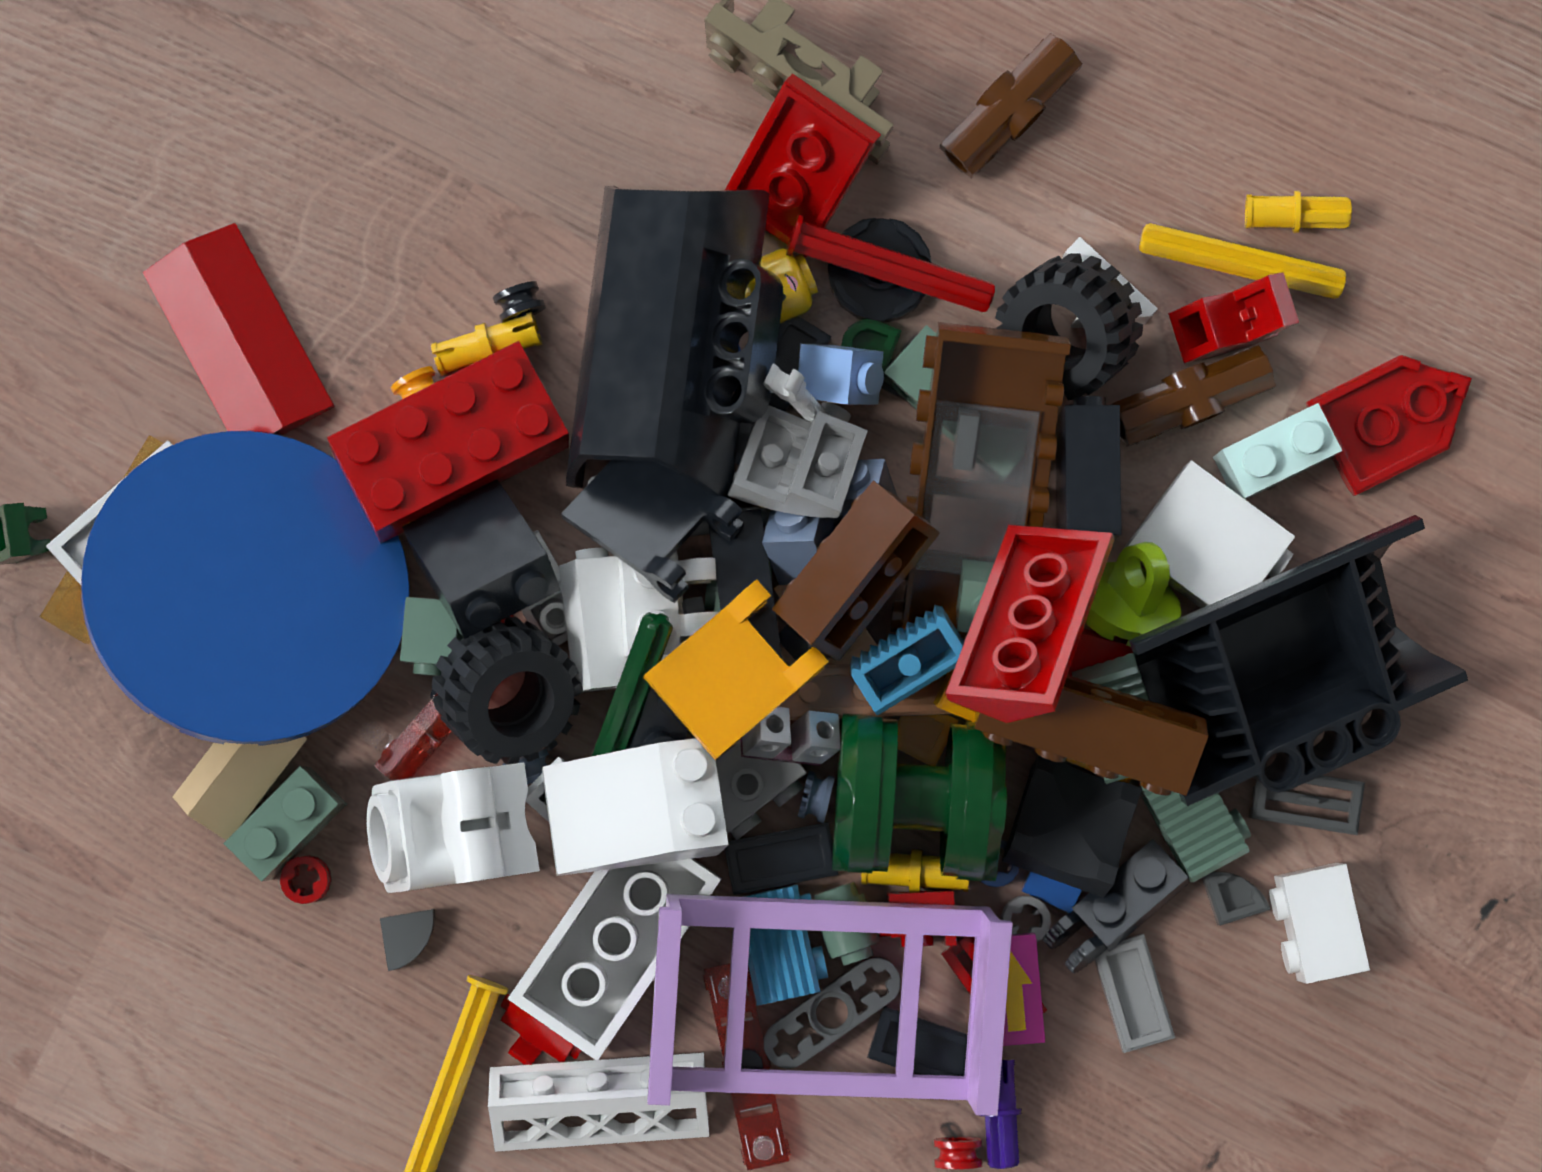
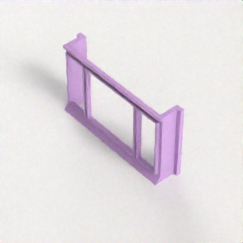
(986, 1012)

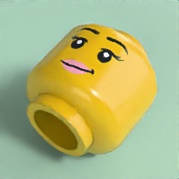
(796, 281)

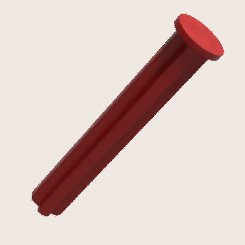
(890, 266)

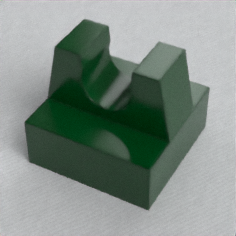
(14, 535)

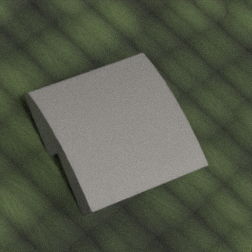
(798, 464)

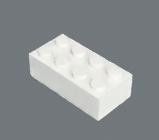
(605, 951)

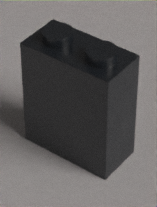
(1088, 466)
(481, 558)

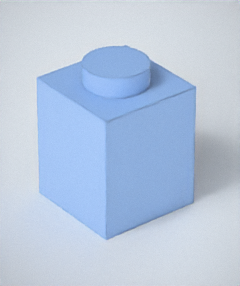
(842, 373)

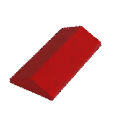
(237, 334)
(1029, 622)

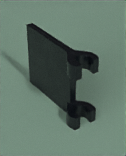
(646, 515)

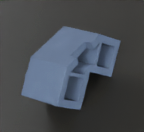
(794, 538)

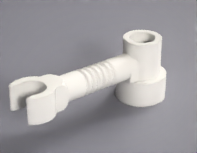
(793, 389)

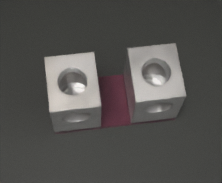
(806, 741)

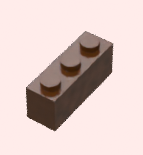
(855, 571)

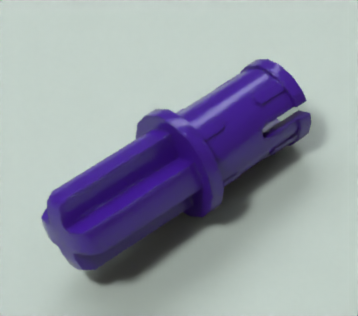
(1002, 1129)

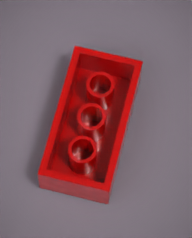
(449, 440)

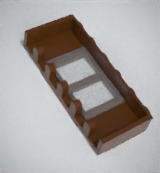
(1018, 391)

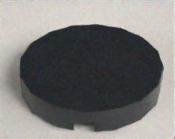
(871, 297)

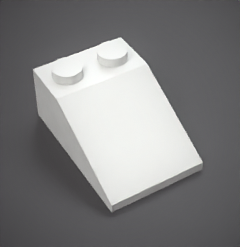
(635, 807)

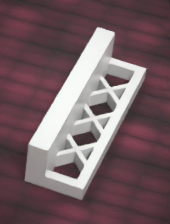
(594, 1092)

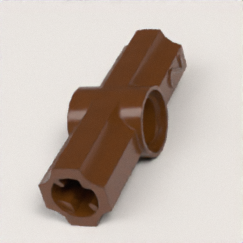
(1011, 105)
(1194, 395)

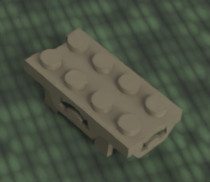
(761, 56)

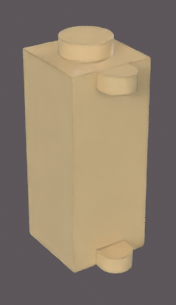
(232, 782)

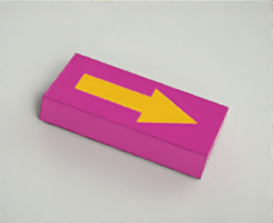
(1024, 1001)

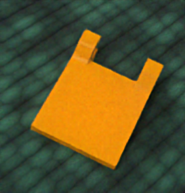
(729, 675)

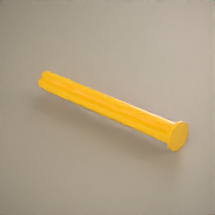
(454, 1074)

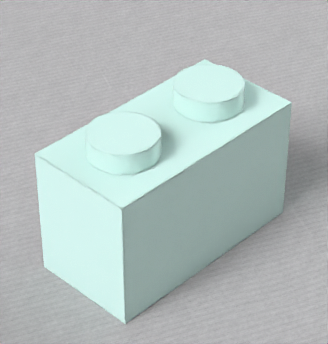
(1277, 452)

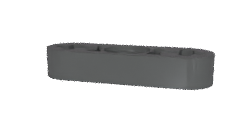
(792, 1025)

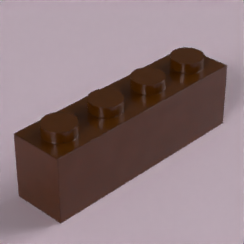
(1112, 736)

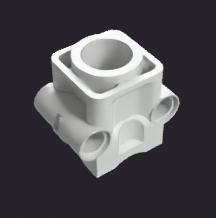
(450, 828)

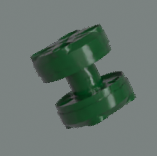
(959, 800)

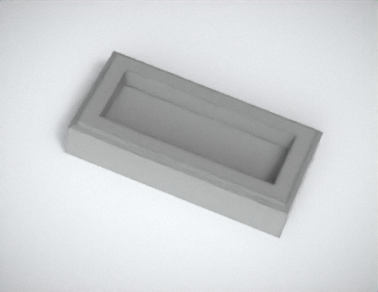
(1134, 995)

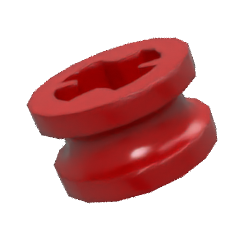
(319, 887)
(958, 1153)

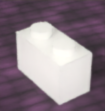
(1319, 923)

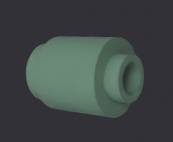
(847, 945)

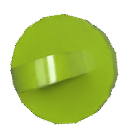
(1132, 598)

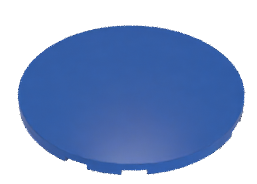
(242, 589)

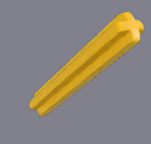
(1241, 260)

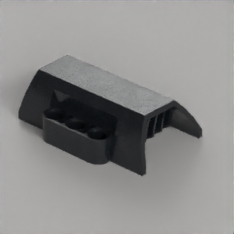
(669, 333)
(1294, 663)

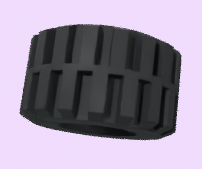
(1098, 303)
(532, 716)

